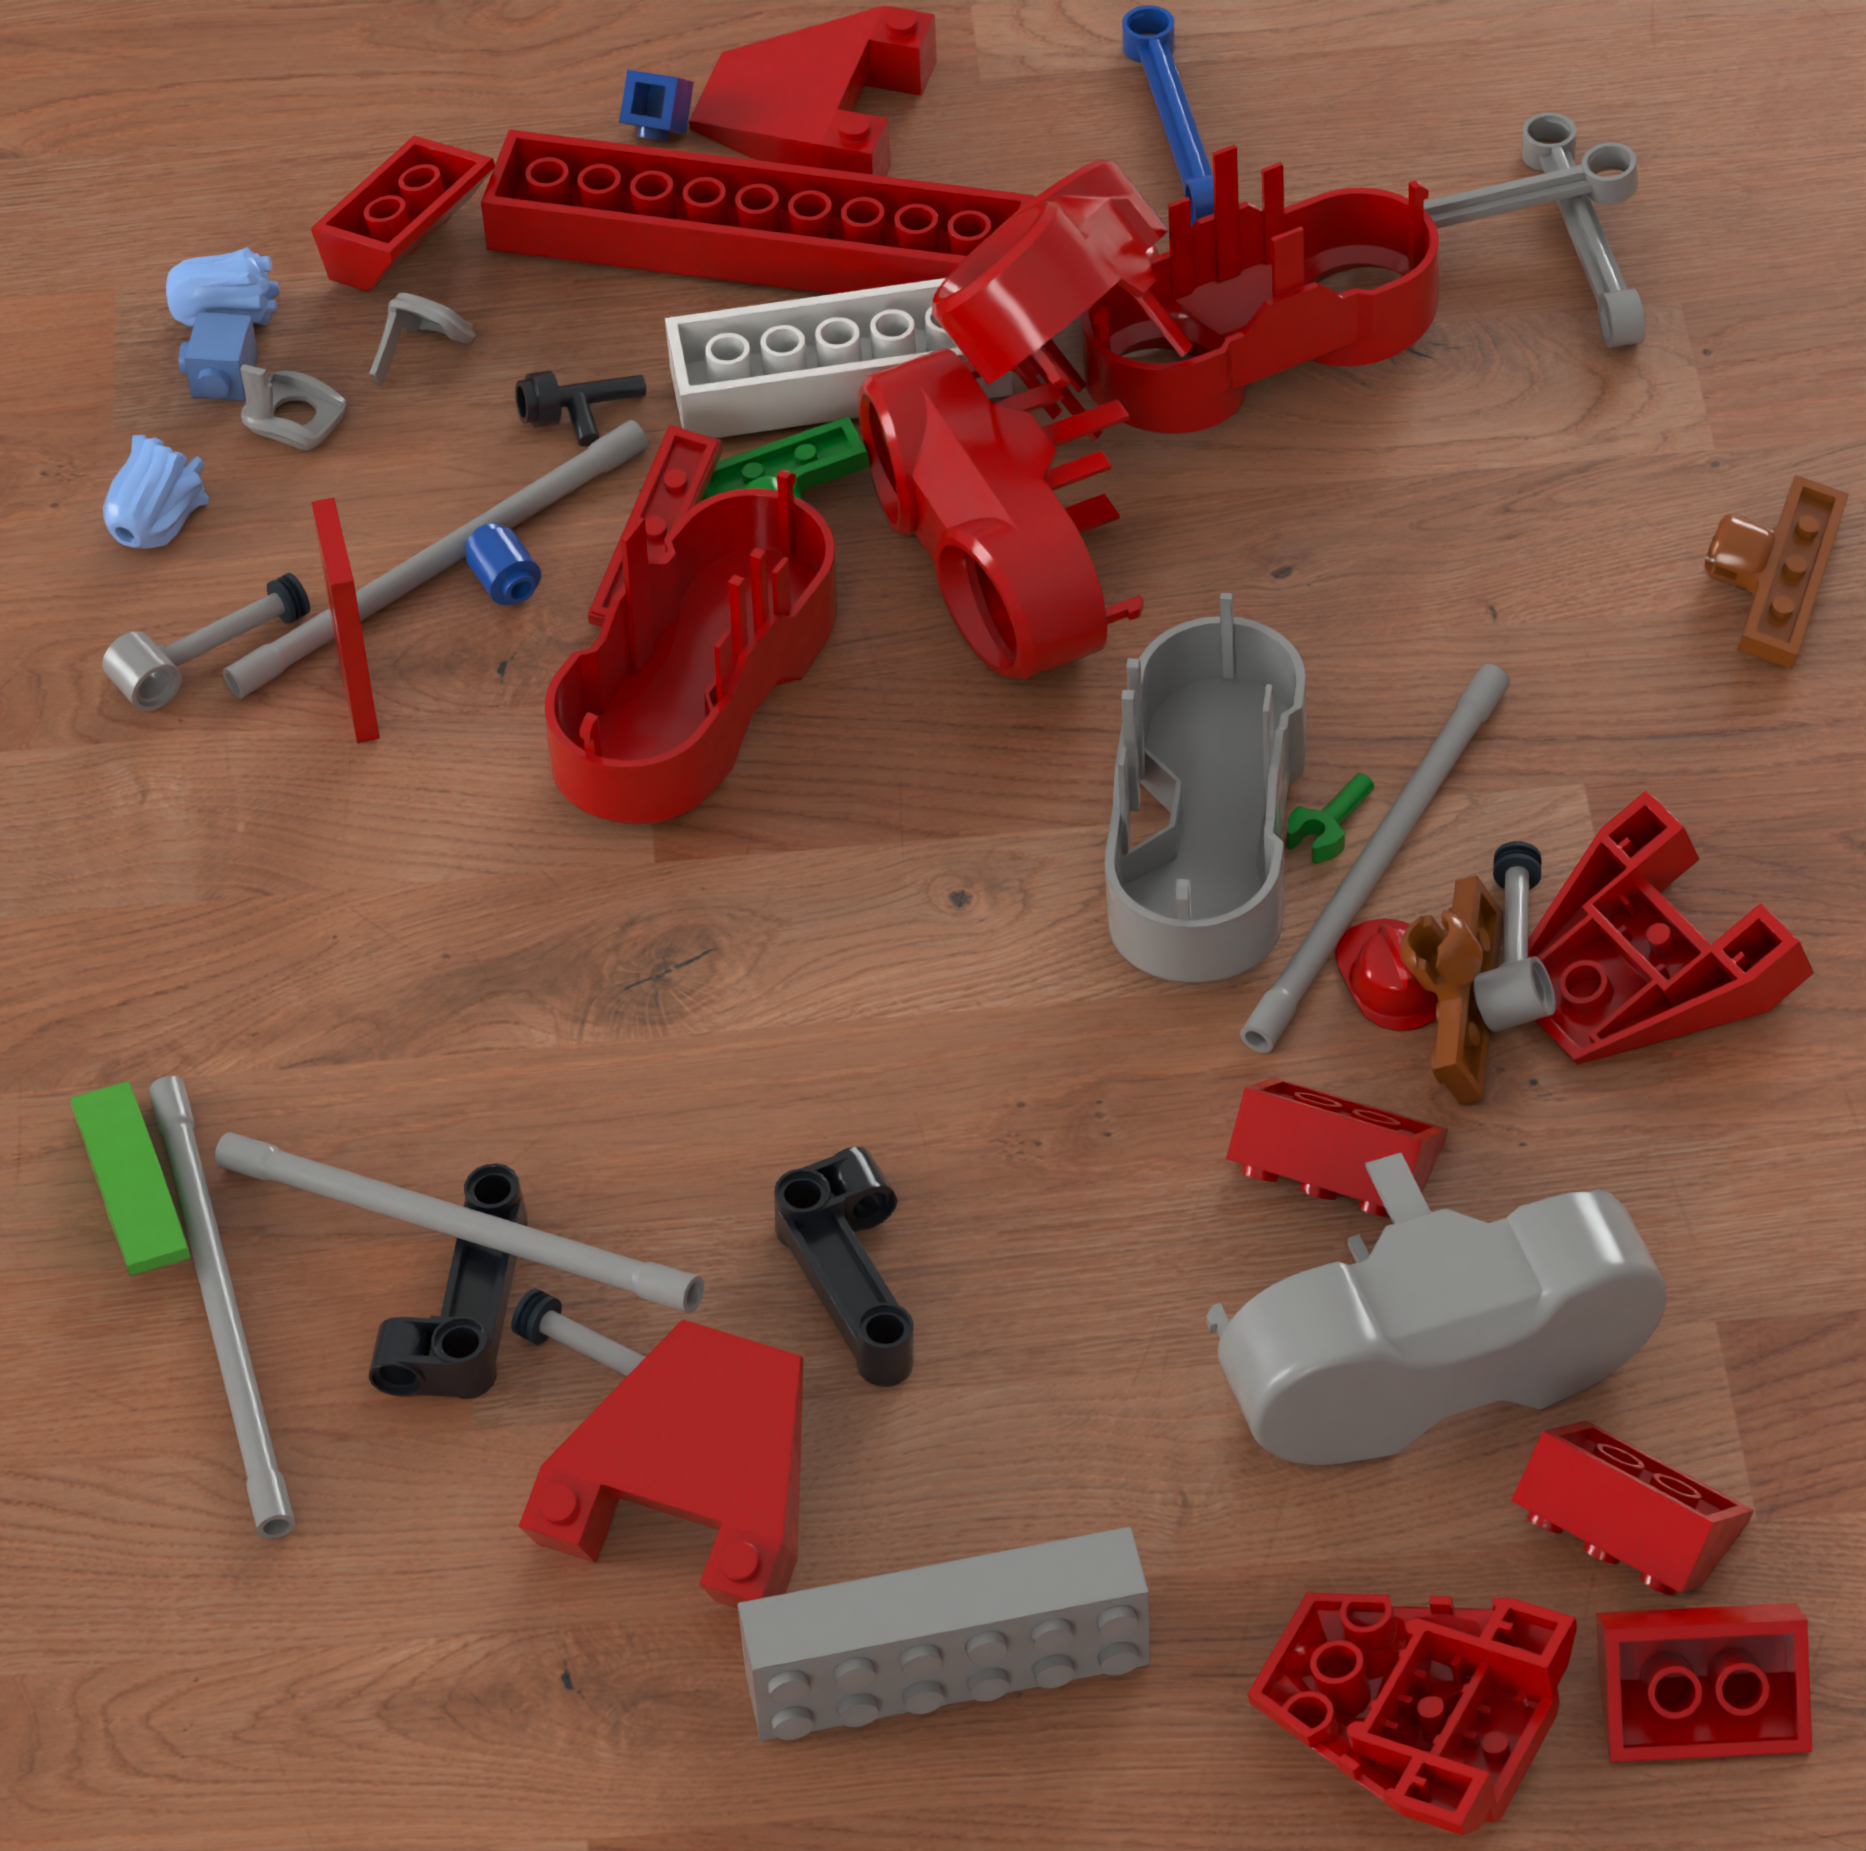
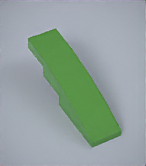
(130, 1178)

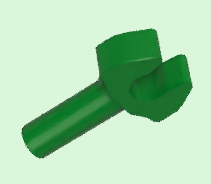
(1327, 821)

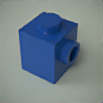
(656, 104)

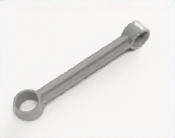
(1545, 188)
(1618, 307)

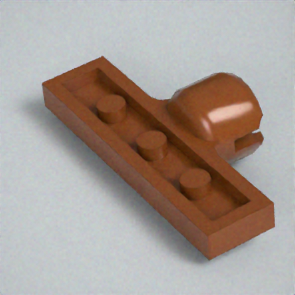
(1779, 567)
(1447, 965)

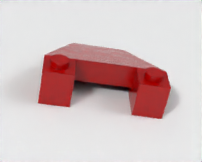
(798, 90)
(1632, 964)
(698, 1435)

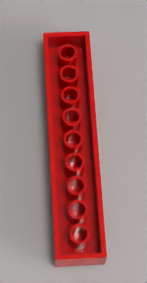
(730, 215)

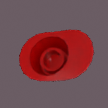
(1379, 978)

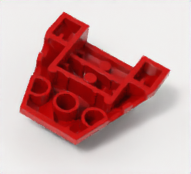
(1421, 1701)

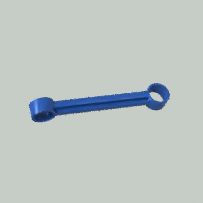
(1170, 99)

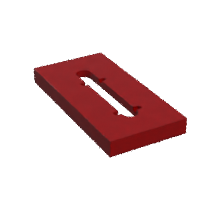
(345, 619)

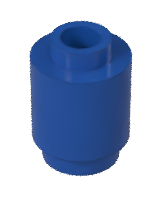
(502, 564)

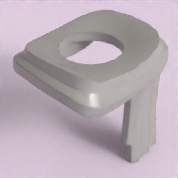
(411, 314)
(268, 393)

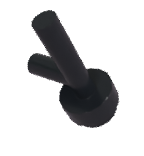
(541, 400)

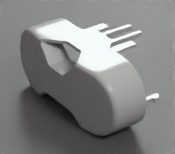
(1217, 741)
(1439, 1322)

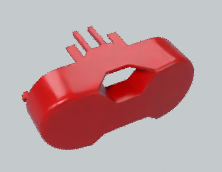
(691, 653)

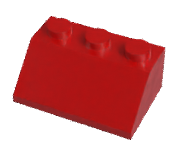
(396, 210)
(1326, 1141)
(1629, 1506)
(1705, 1682)

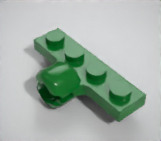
(812, 455)

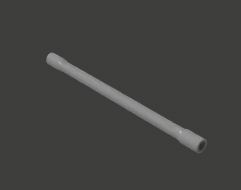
(600, 457)
(1281, 1002)
(646, 1279)
(264, 1480)

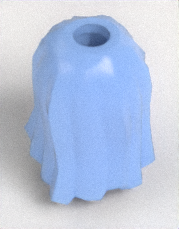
(224, 285)
(153, 494)

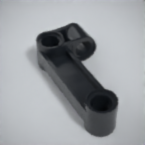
(817, 1220)
(428, 1353)

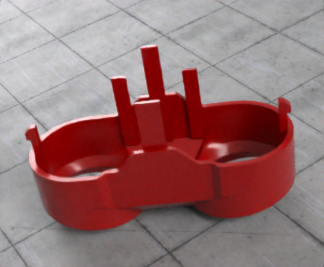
(1046, 272)
(1252, 297)
(984, 507)

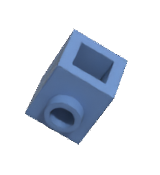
(216, 353)

